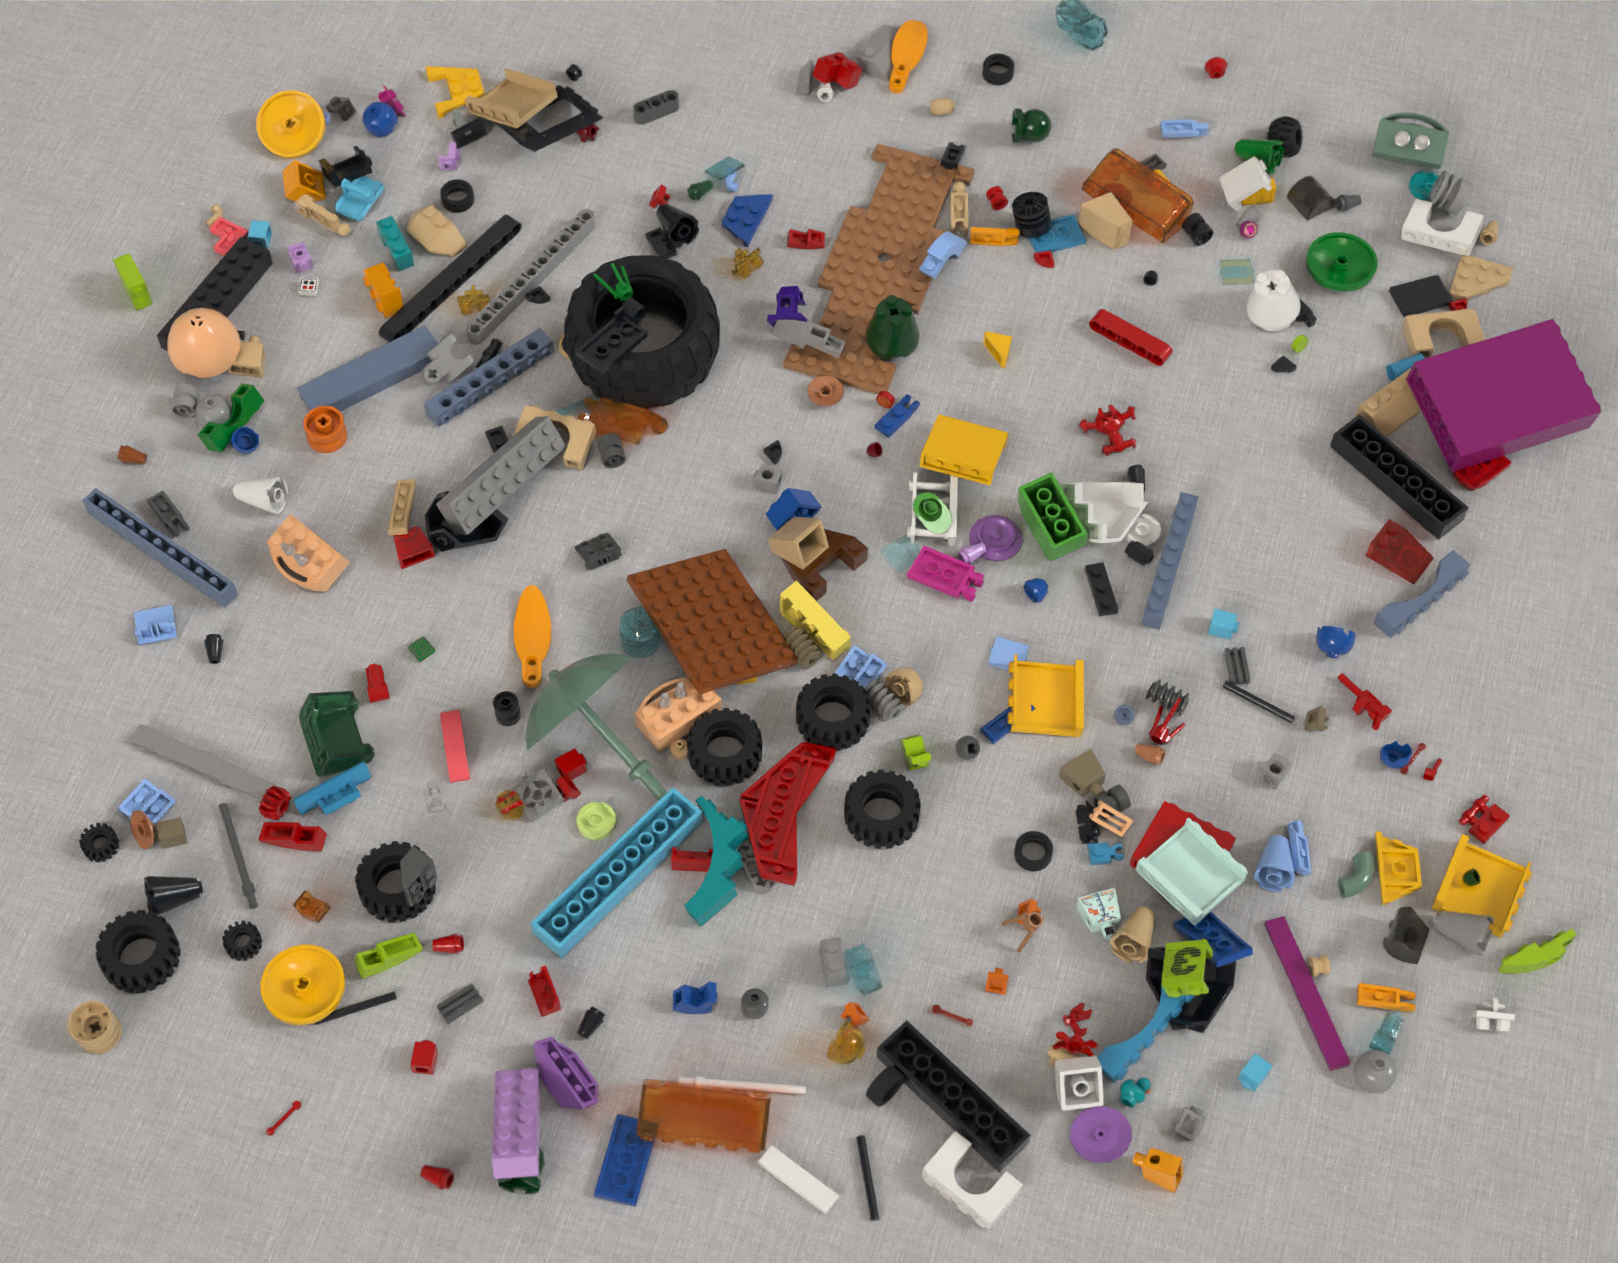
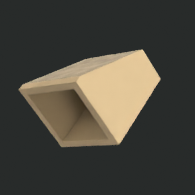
(1106, 221)
(799, 541)

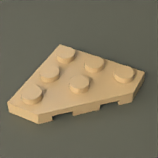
(1478, 277)

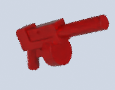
(1368, 702)

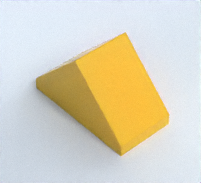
(998, 346)

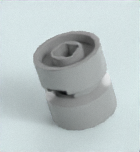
(184, 400)

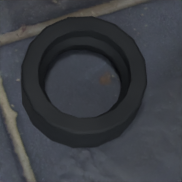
(1000, 60)
(460, 205)
(1037, 837)
(885, 1086)

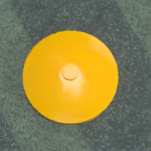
(290, 124)
(302, 984)

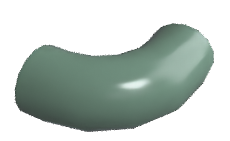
(1361, 876)

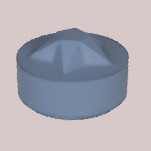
(1124, 714)

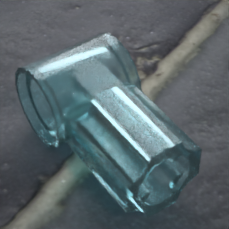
(1385, 1037)

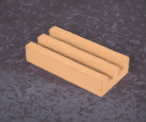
(1098, 810)

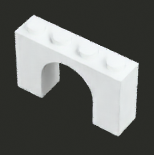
(1456, 241)
(984, 1207)

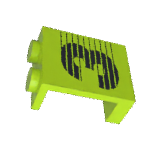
(1185, 968)

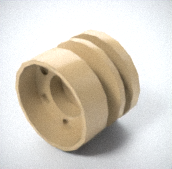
(94, 1027)

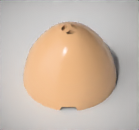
(204, 348)

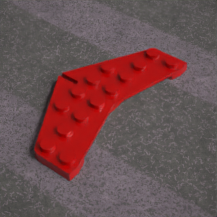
(773, 805)

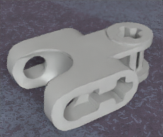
(443, 362)

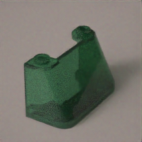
(333, 733)

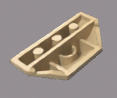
(435, 232)

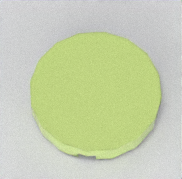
(596, 820)

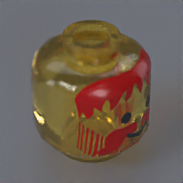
(509, 805)

